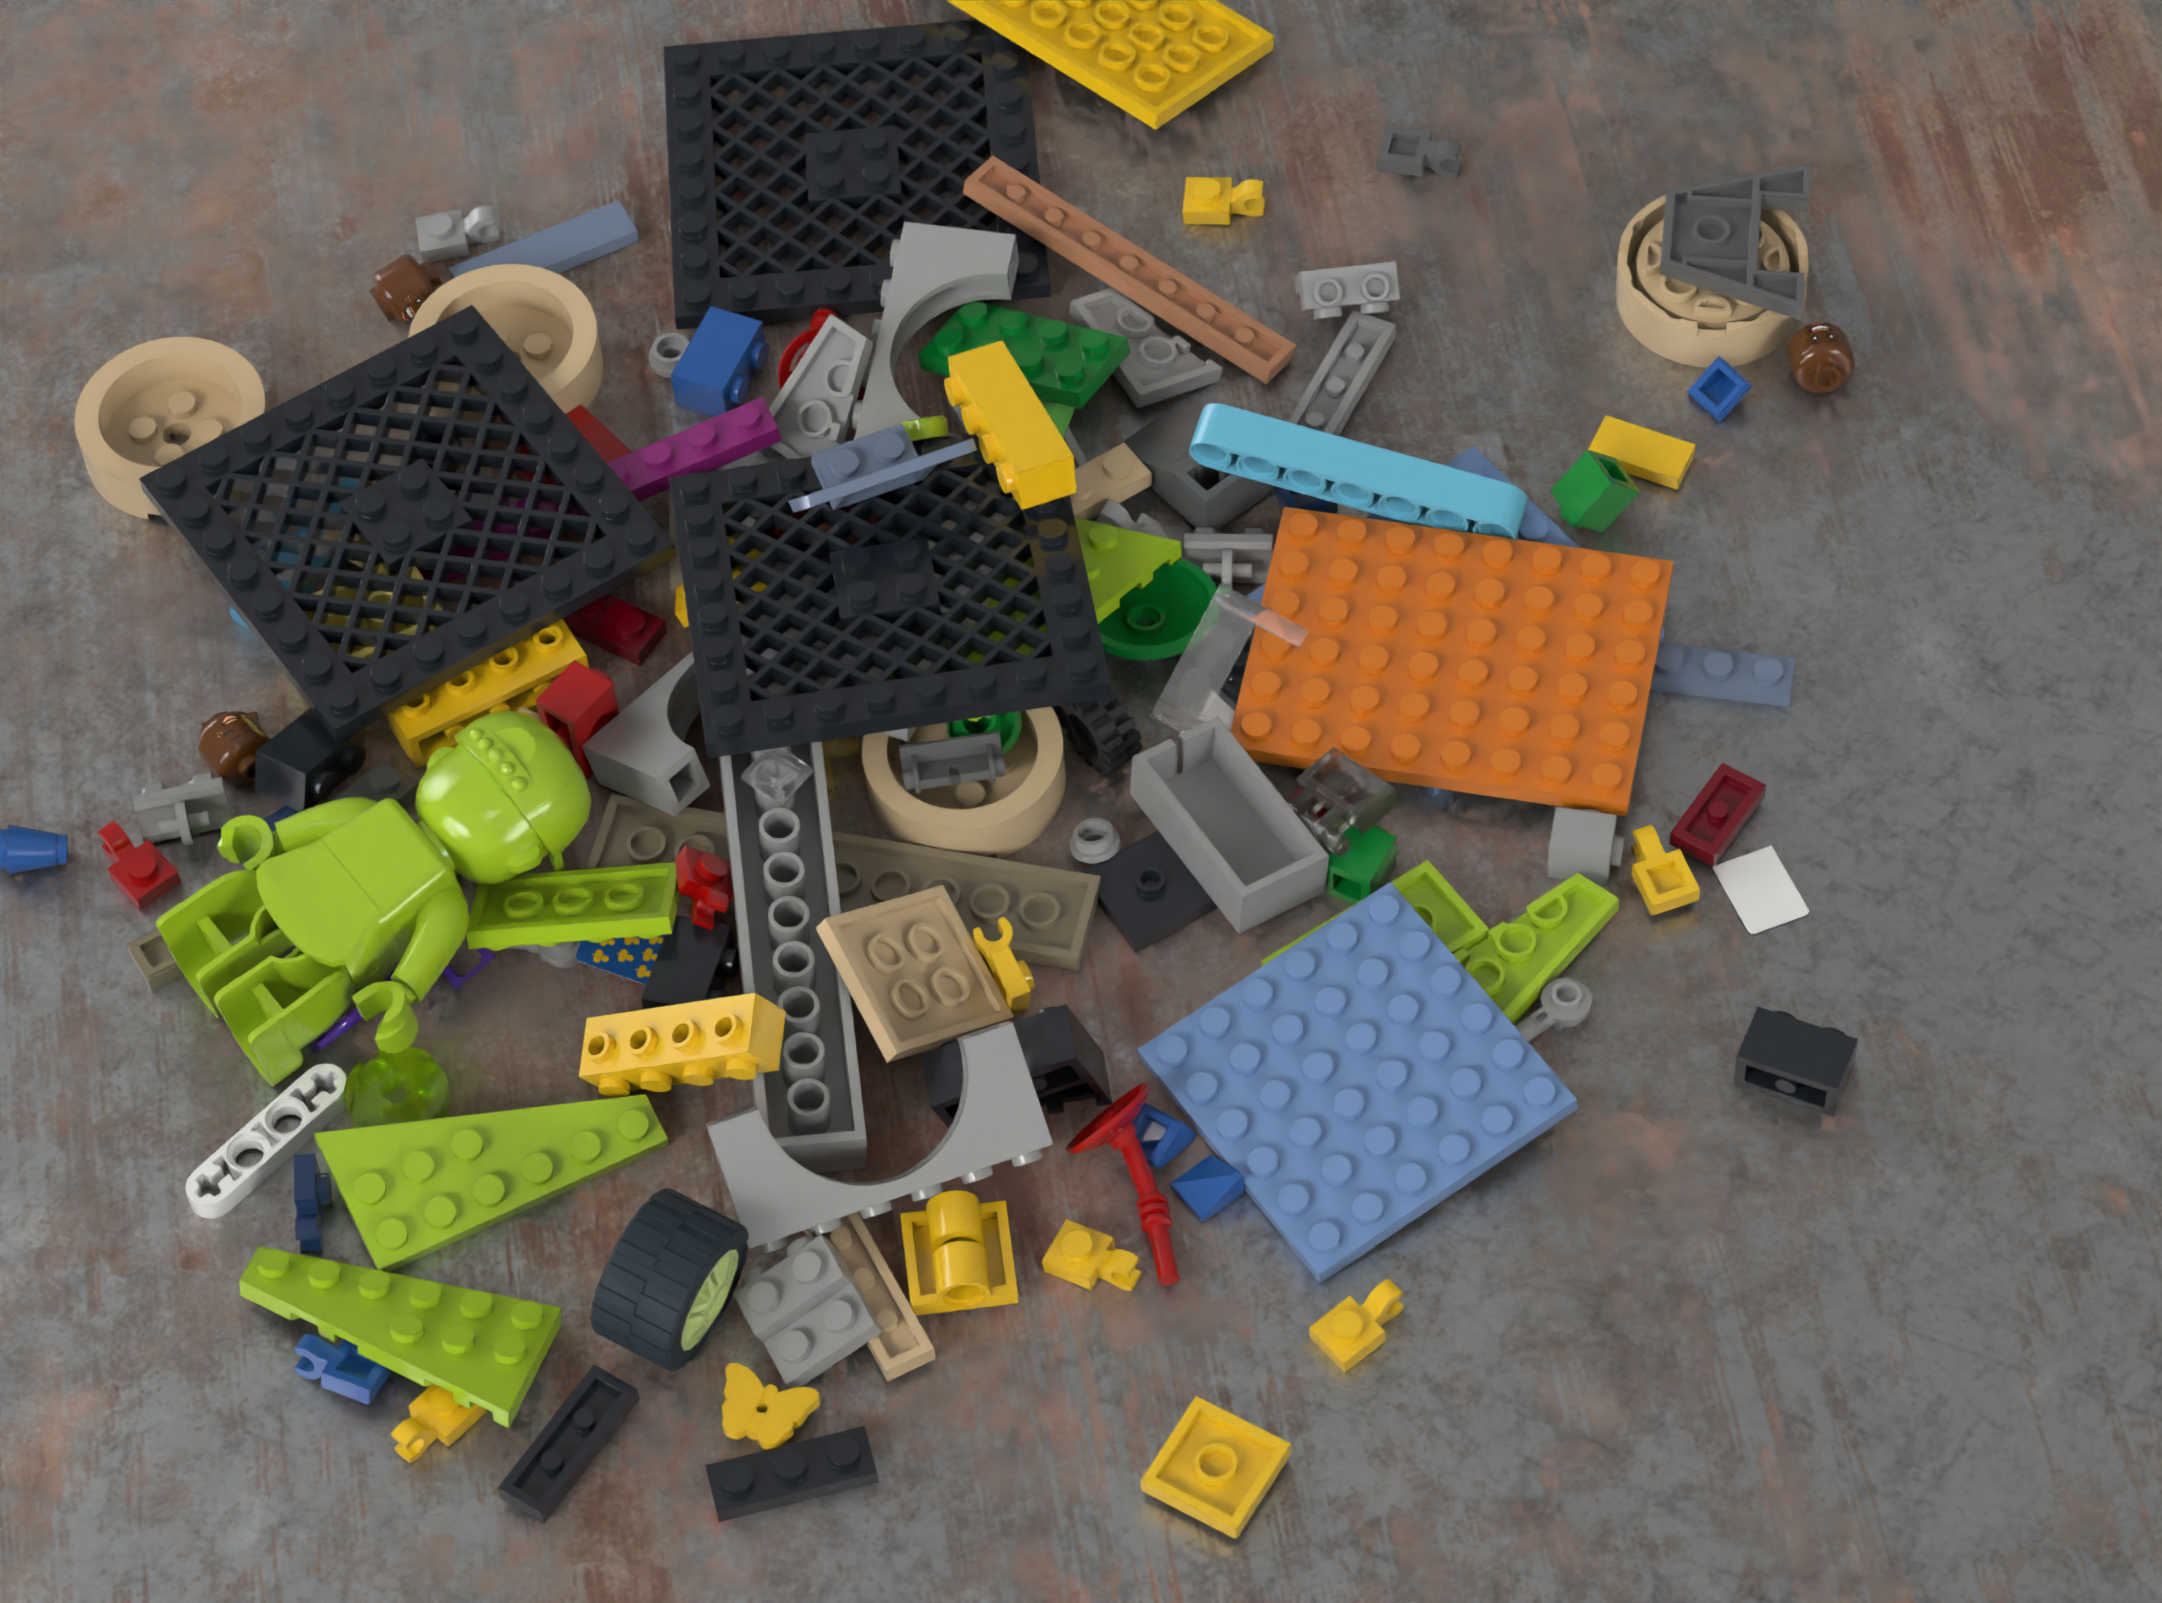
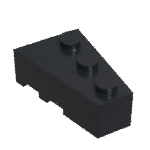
(1058, 1054)

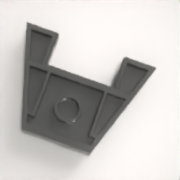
(1715, 237)

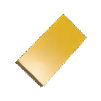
(1644, 451)

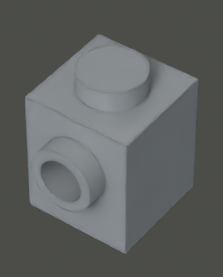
(1584, 845)

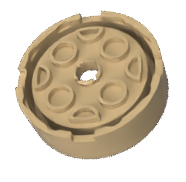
(538, 318)
(1692, 322)
(155, 391)
(973, 815)

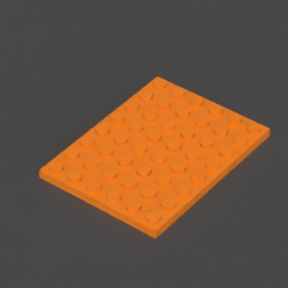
(1456, 660)

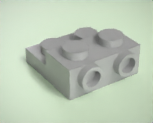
(1350, 286)
(807, 1310)

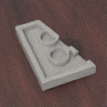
(1156, 362)
(821, 391)

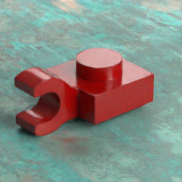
(140, 871)
(706, 881)

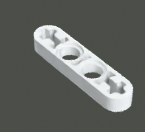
(261, 1135)

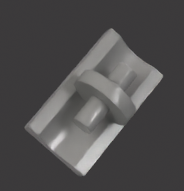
(1230, 556)
(182, 809)

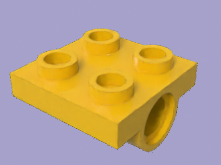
(958, 1254)

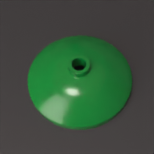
(1161, 615)

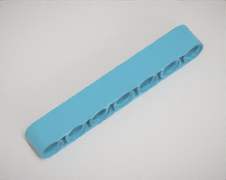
(1354, 473)

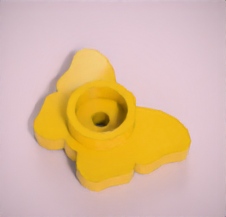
(747, 1397)

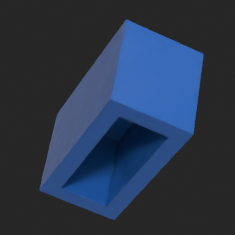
(719, 363)

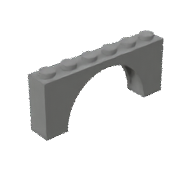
(930, 274)
(644, 744)
(993, 1123)

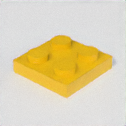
(1216, 1467)

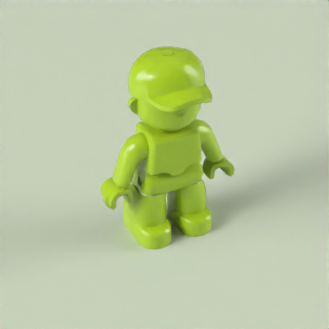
(370, 888)

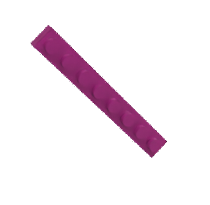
(649, 468)

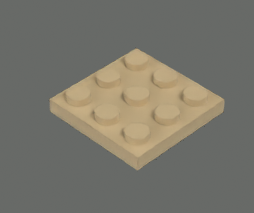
(913, 972)

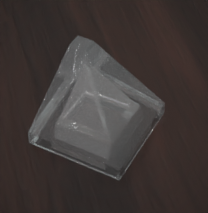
(777, 774)

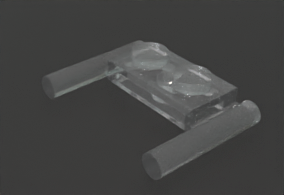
(1213, 654)

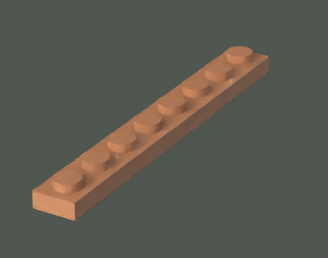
(1129, 269)

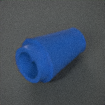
(31, 849)

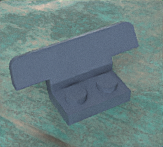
(872, 467)

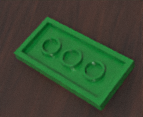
(1056, 357)

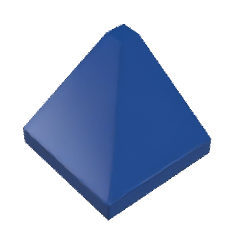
(1719, 388)
(1161, 1135)
(1209, 1187)

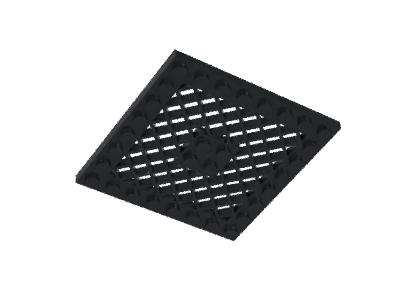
(847, 169)
(406, 520)
(881, 589)

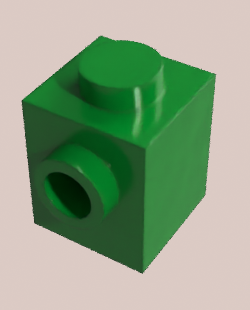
(1594, 491)
(1364, 866)

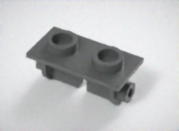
(952, 761)

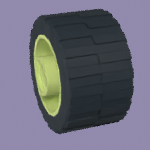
(669, 1279)

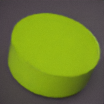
(926, 427)

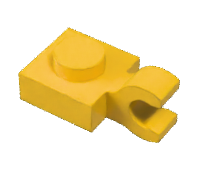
(1214, 200)
(1661, 876)
(1010, 976)
(1086, 1255)
(1355, 1331)
(433, 1417)

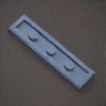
(563, 244)

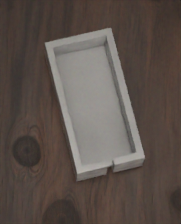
(1229, 825)

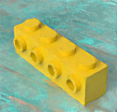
(1010, 425)
(496, 685)
(682, 1044)

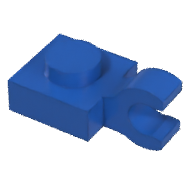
(340, 1368)

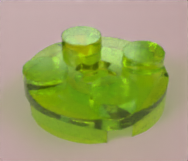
(411, 1069)

